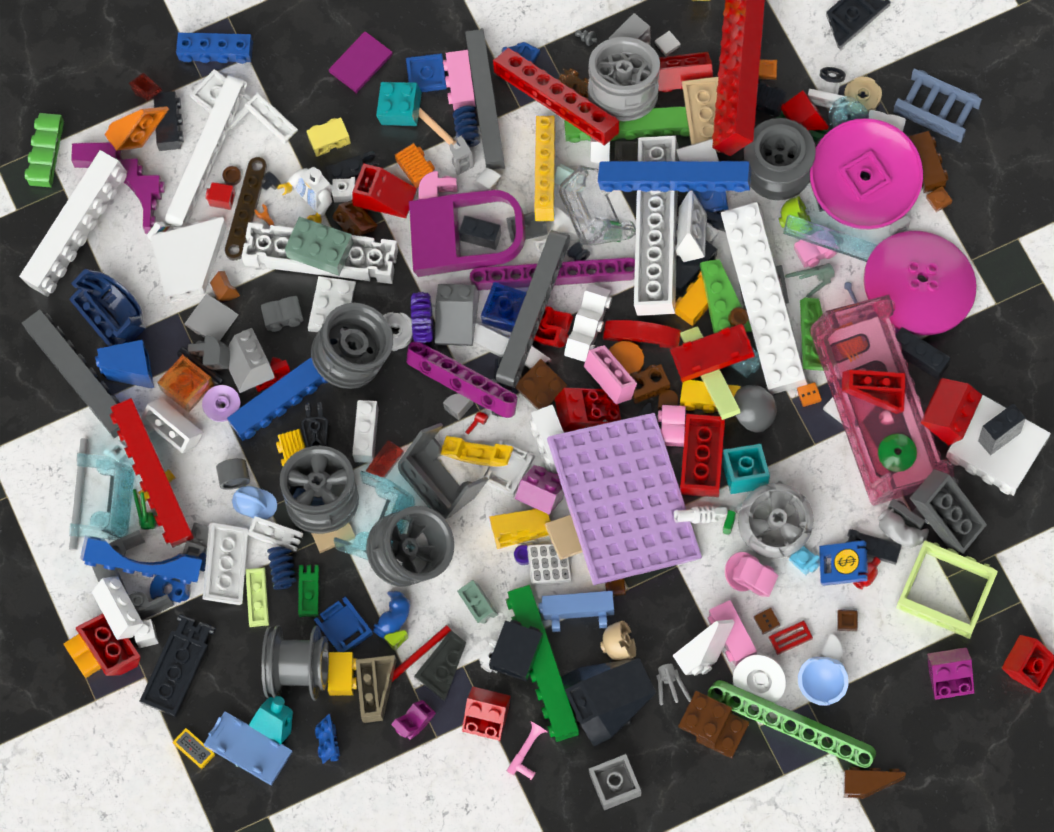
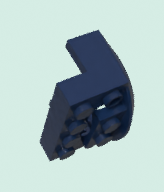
(118, 301)

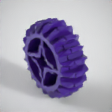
(421, 317)

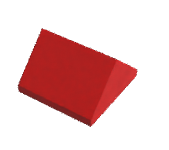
(804, 112)

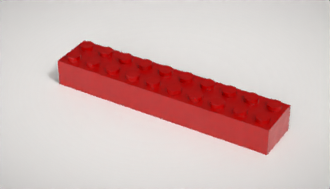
(738, 75)

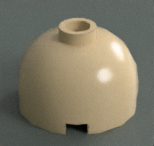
(617, 642)

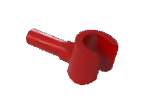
(481, 418)

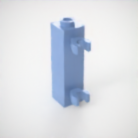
(577, 606)

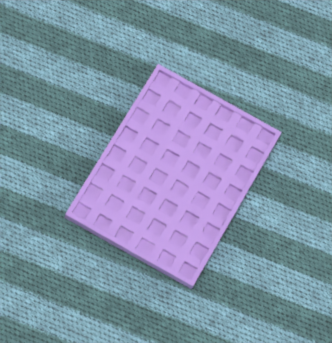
(623, 498)

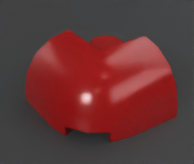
(554, 328)

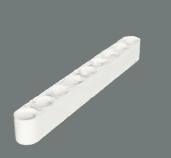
(206, 151)

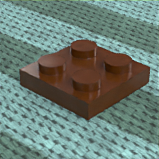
(540, 385)

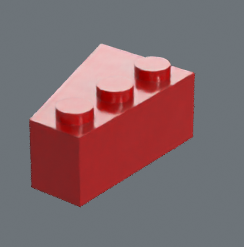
(877, 388)

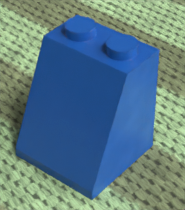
(126, 364)

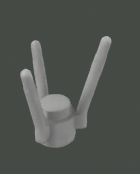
(668, 675)

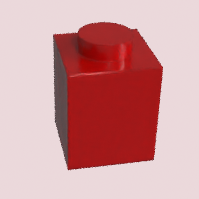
(220, 196)

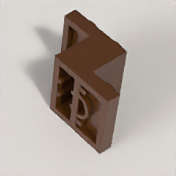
(713, 724)

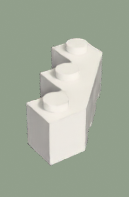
(588, 322)

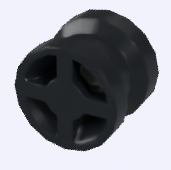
(577, 252)

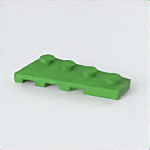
(719, 295)
(810, 313)

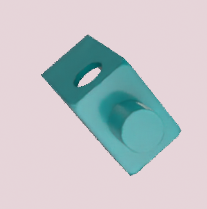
(273, 719)

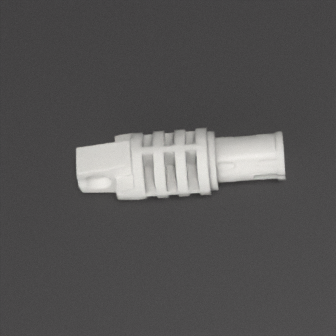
(700, 514)

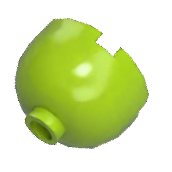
(793, 207)

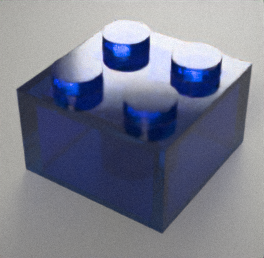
(502, 307)

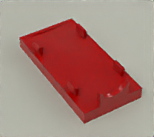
(712, 352)

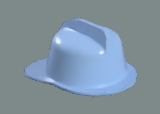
(254, 502)

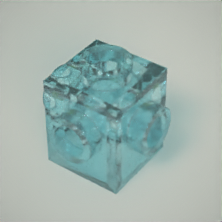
(747, 367)

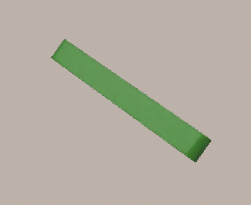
(802, 723)

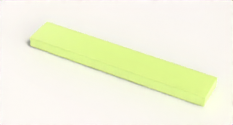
(715, 382)

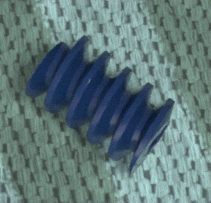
(466, 125)
(280, 567)

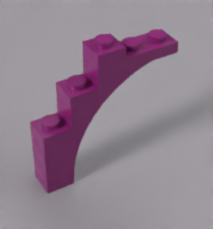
(146, 187)

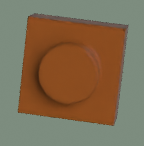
(939, 199)

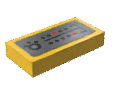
(193, 748)

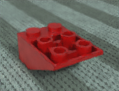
(382, 192)
(585, 408)

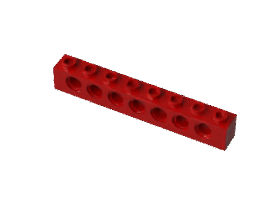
(556, 96)

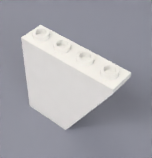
(188, 257)

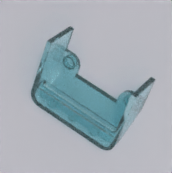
(396, 500)
(114, 522)

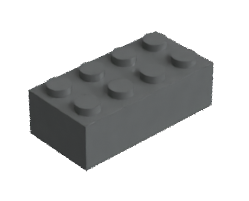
(948, 511)

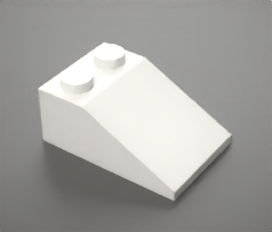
(704, 649)

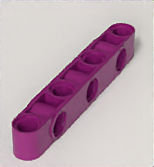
(462, 379)

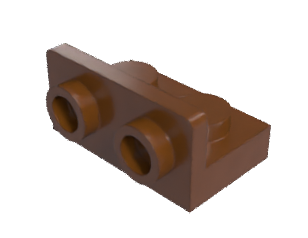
(354, 219)

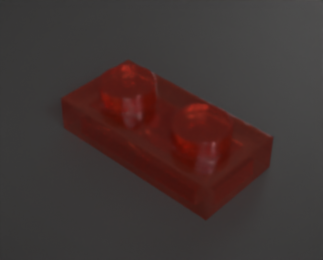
(385, 460)

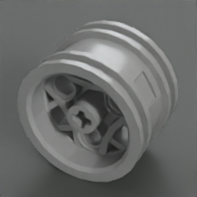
(624, 78)

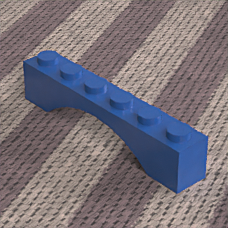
(180, 567)

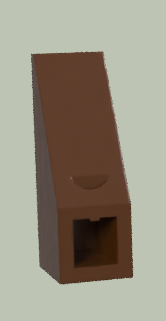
(865, 783)

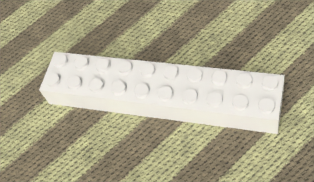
(656, 236)
(764, 298)

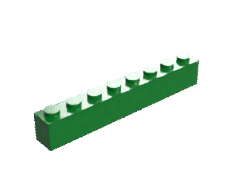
(544, 669)

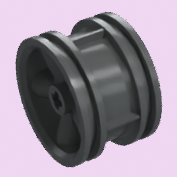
(312, 469)
(383, 556)

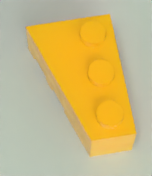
(518, 527)

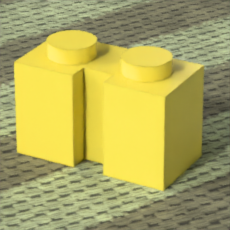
(328, 136)

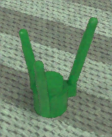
(146, 519)

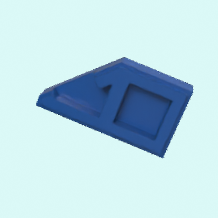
(525, 50)

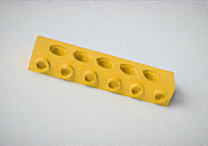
(544, 168)

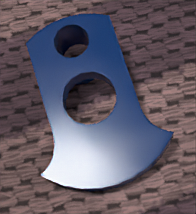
(157, 589)

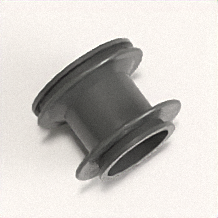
(793, 175)
(294, 662)

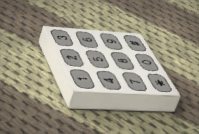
(546, 565)

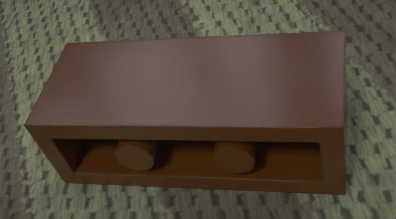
(933, 173)

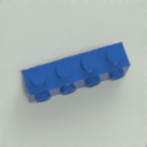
(214, 47)

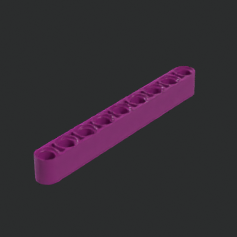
(563, 277)

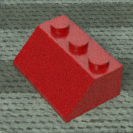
(683, 68)
(951, 410)
(112, 655)

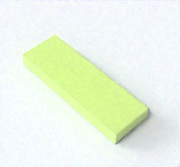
(257, 597)

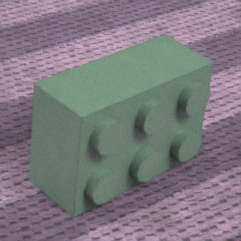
(319, 246)

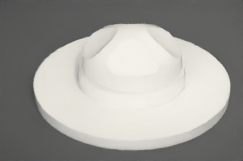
(760, 677)

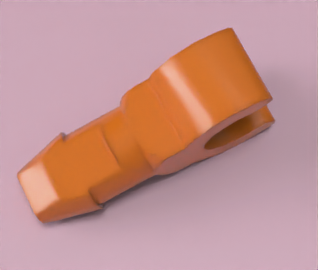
(264, 216)

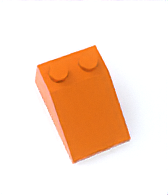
(135, 128)

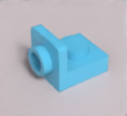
(805, 560)

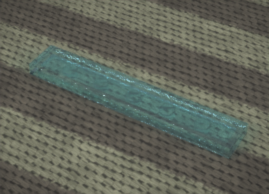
(828, 238)

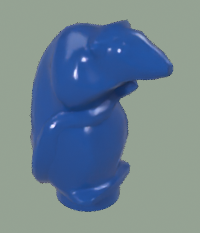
(394, 619)

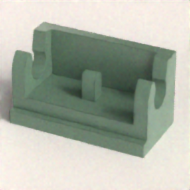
(477, 602)

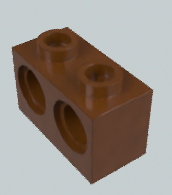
(650, 388)

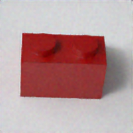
(1029, 663)

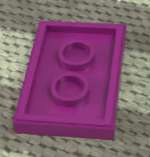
(360, 62)

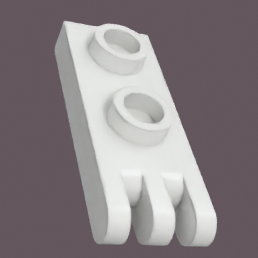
(274, 533)

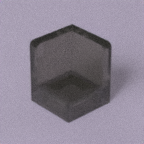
(626, 150)

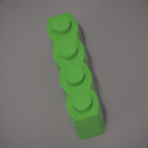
(45, 150)

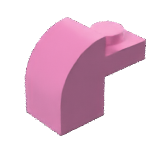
(432, 185)

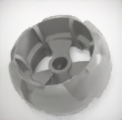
(794, 536)

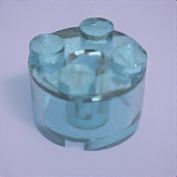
(845, 106)

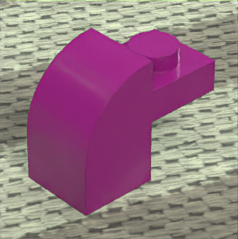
(414, 720)

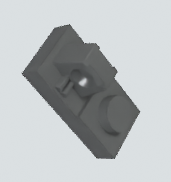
(911, 519)

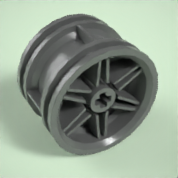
(343, 355)

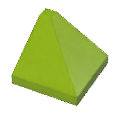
(396, 639)

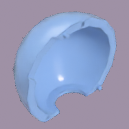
(823, 680)

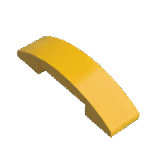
(476, 453)

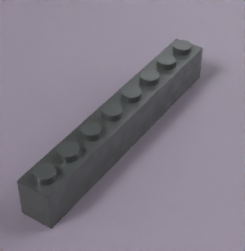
(73, 368)

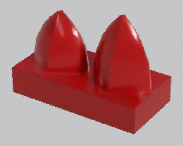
(279, 369)

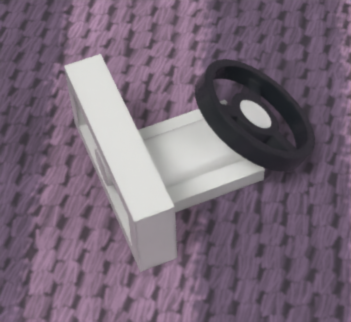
(829, 87)

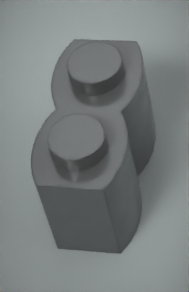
(282, 313)

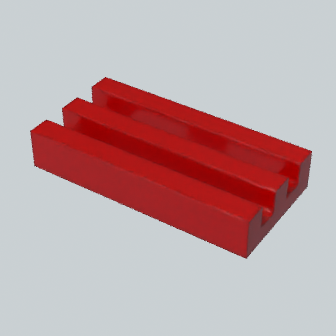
(794, 644)

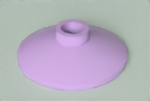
(217, 396)

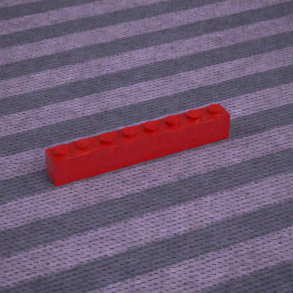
(151, 472)

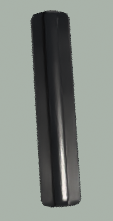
(217, 380)

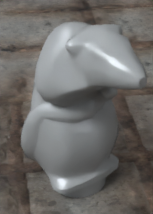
(894, 527)

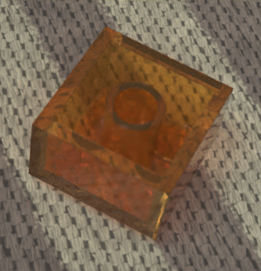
(185, 383)

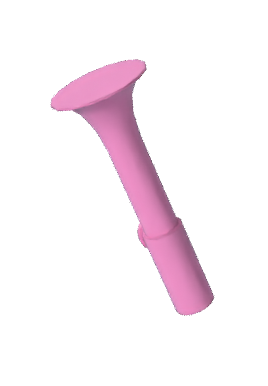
(516, 763)

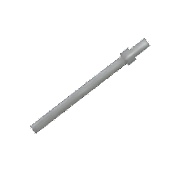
(78, 494)

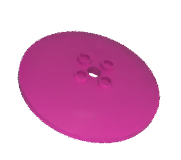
(869, 148)
(921, 306)

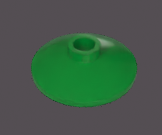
(895, 462)

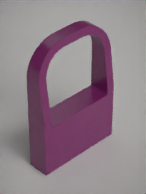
(436, 233)

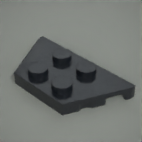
(852, 16)

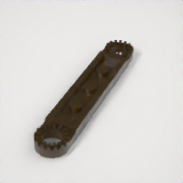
(245, 207)

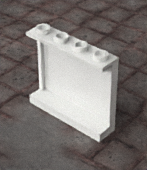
(1008, 464)

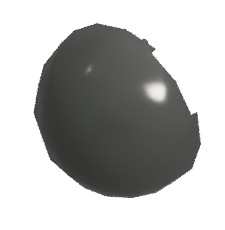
(756, 407)

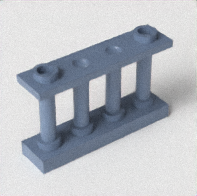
(937, 123)

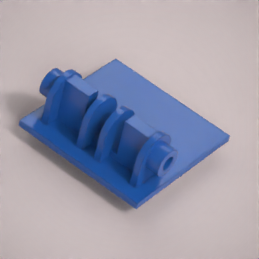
(326, 734)

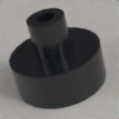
(270, 181)

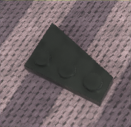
(441, 665)

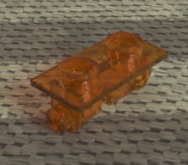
(571, 78)

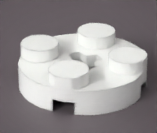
(405, 333)

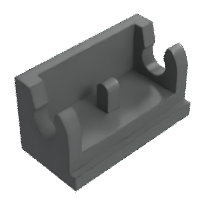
(532, 227)

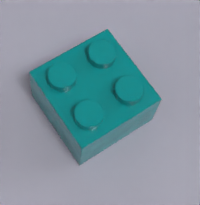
(399, 103)
(745, 468)

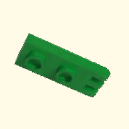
(308, 591)

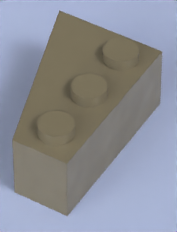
(374, 685)

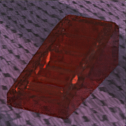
(145, 87)

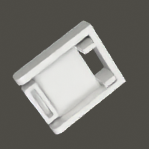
(511, 473)

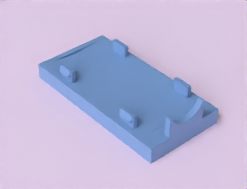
(247, 748)

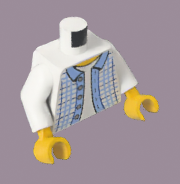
(312, 188)

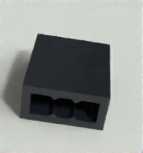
(1001, 429)
(516, 650)

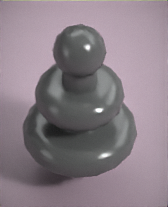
(589, 37)

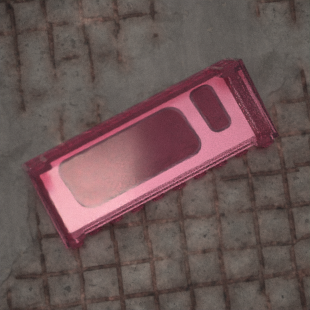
(865, 339)

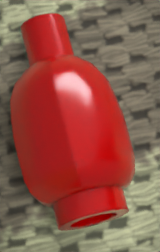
(872, 574)

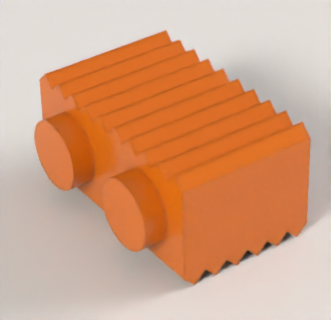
(414, 164)

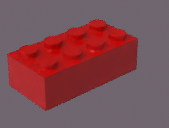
(702, 455)

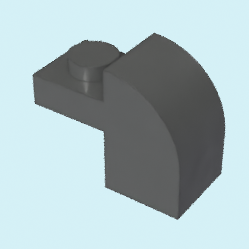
(214, 353)

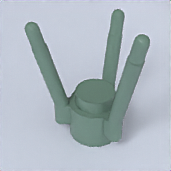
(823, 272)

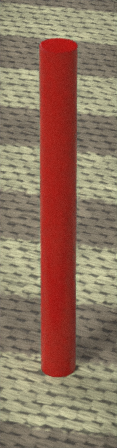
(420, 652)

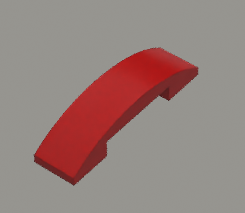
(641, 332)

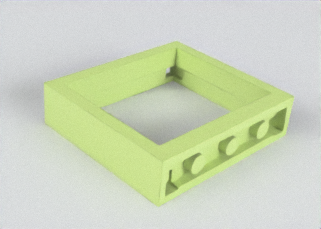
(935, 617)

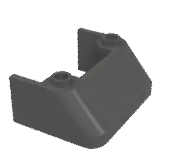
(431, 479)
(140, 601)

